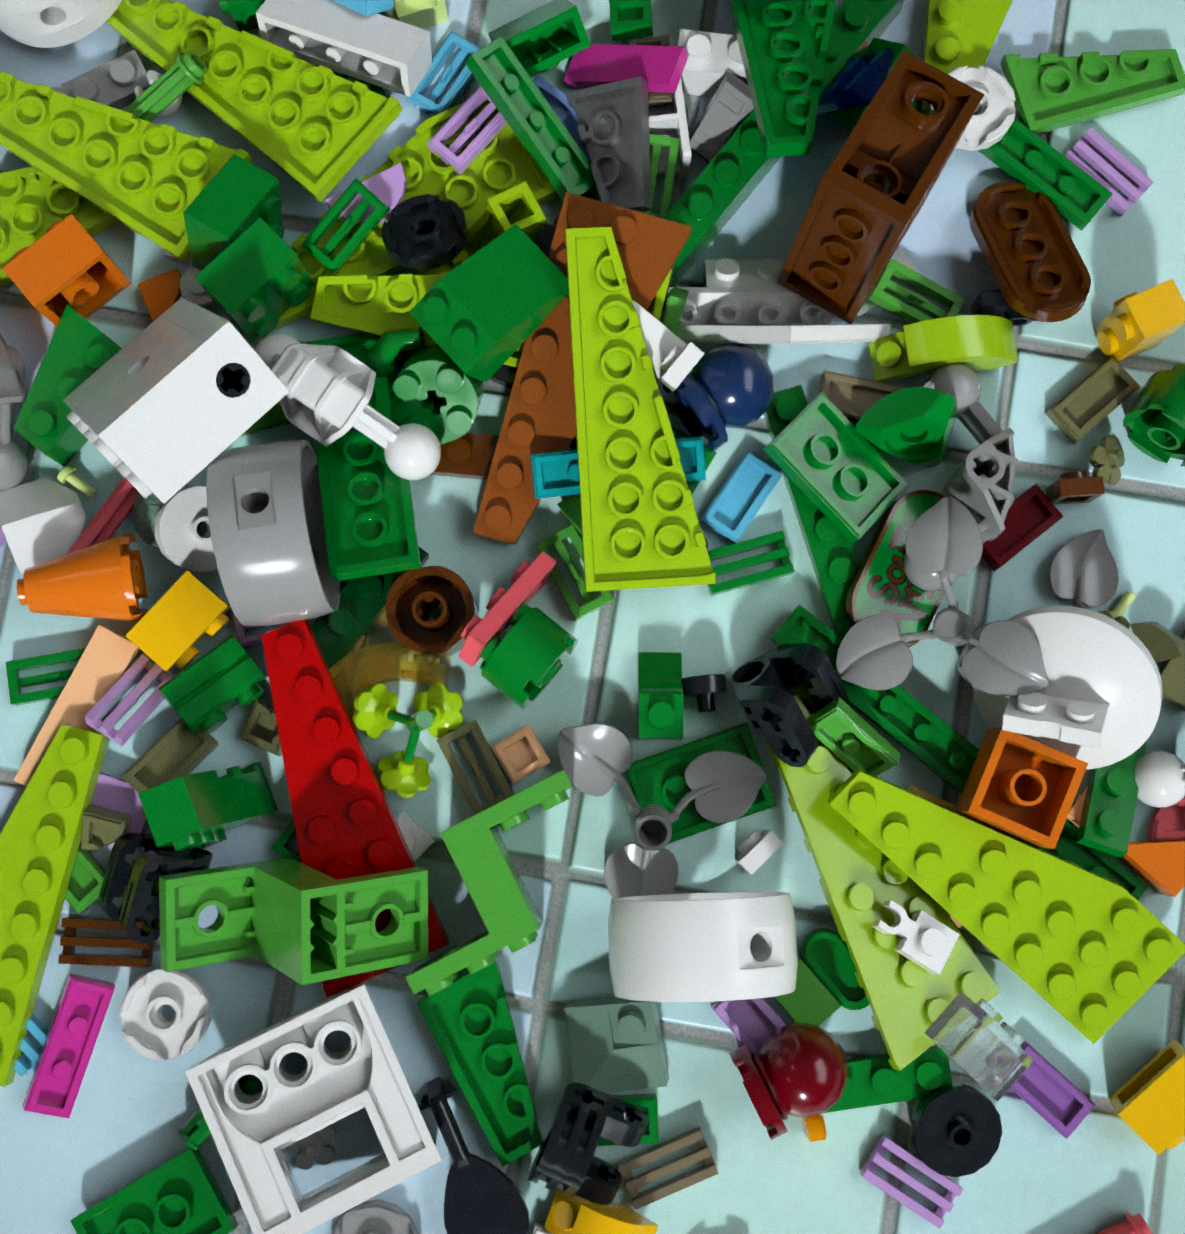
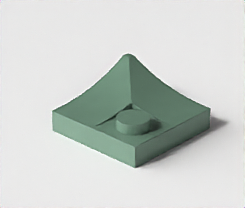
(616, 1044)

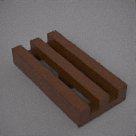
(70, 940)

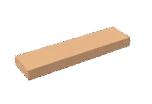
(98, 669)

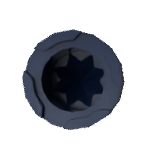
(725, 390)

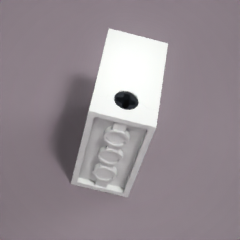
(174, 399)

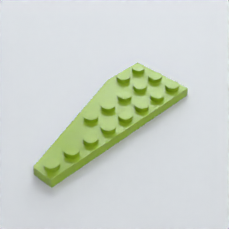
(1047, 919)

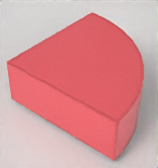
(1167, 823)

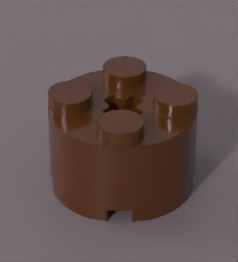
(430, 587)

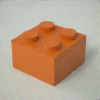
(65, 270)
(1021, 787)

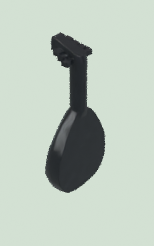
(476, 1192)

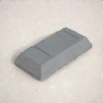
(721, 118)

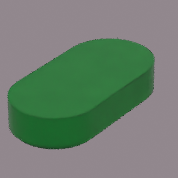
(833, 966)

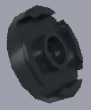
(425, 232)
(943, 1114)

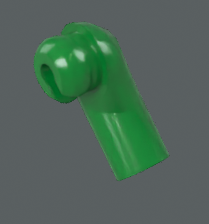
(388, 346)

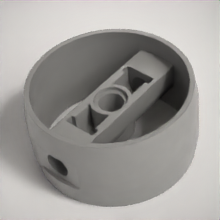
(270, 533)

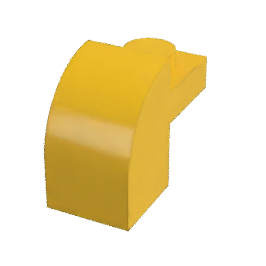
(584, 1217)

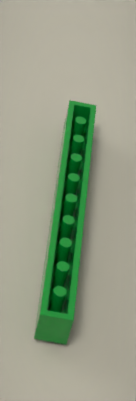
(742, 162)

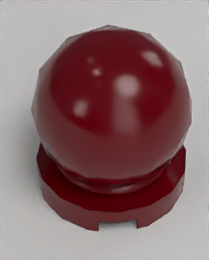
(794, 1074)

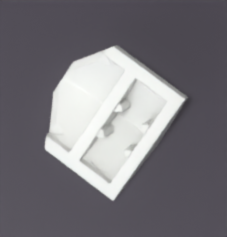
(40, 521)

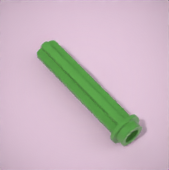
(170, 86)

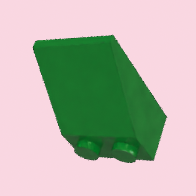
(492, 302)

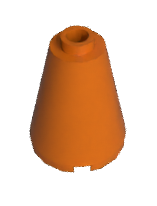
(89, 583)

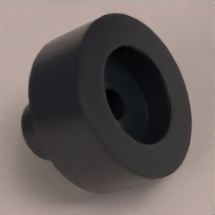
(704, 688)

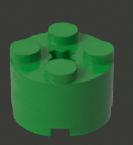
(414, 403)
(1159, 416)
(526, 656)

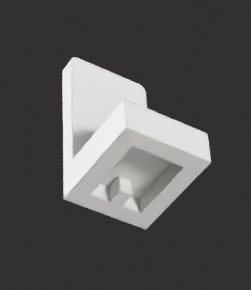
(669, 354)

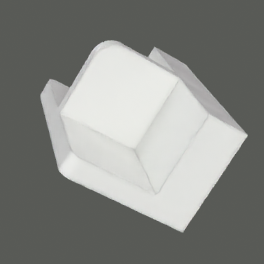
(672, 122)

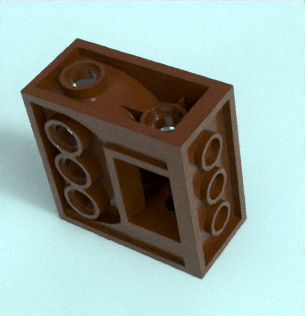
(877, 186)

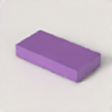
(1051, 1094)

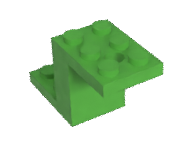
(492, 884)
(294, 919)

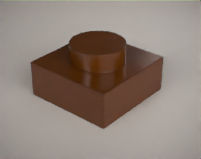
(1075, 488)

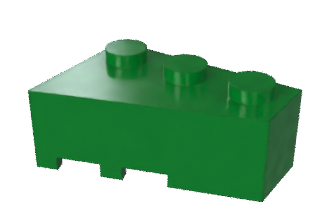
(71, 358)
(202, 807)

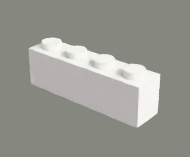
(348, 42)

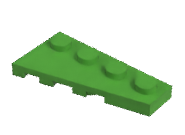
(1075, 89)

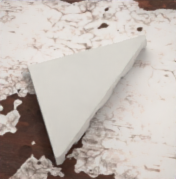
(783, 333)

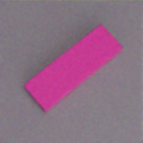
(612, 63)
(68, 1046)

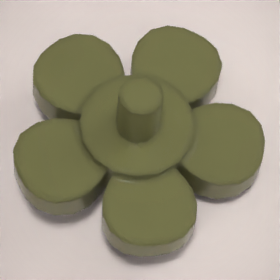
(1107, 461)

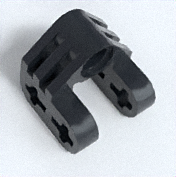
(765, 695)
(143, 881)
(568, 1151)

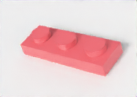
(503, 605)

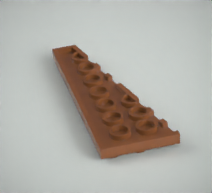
(542, 395)

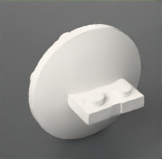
(1099, 691)

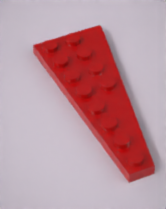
(333, 790)

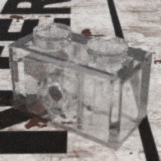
(979, 1045)

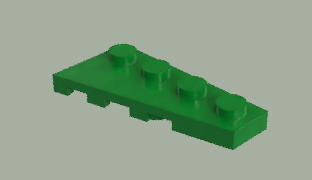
(483, 1051)

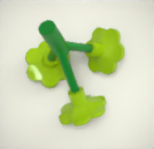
(436, 711)

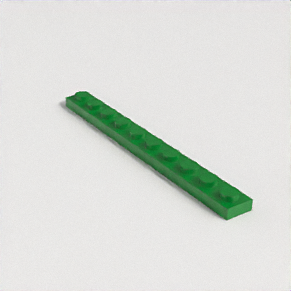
(936, 742)

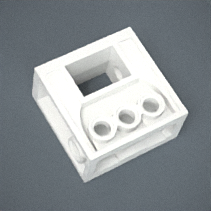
(293, 1106)

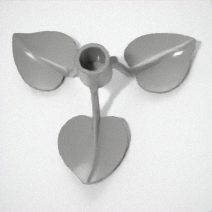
(1078, 571)
(1003, 659)
(719, 781)

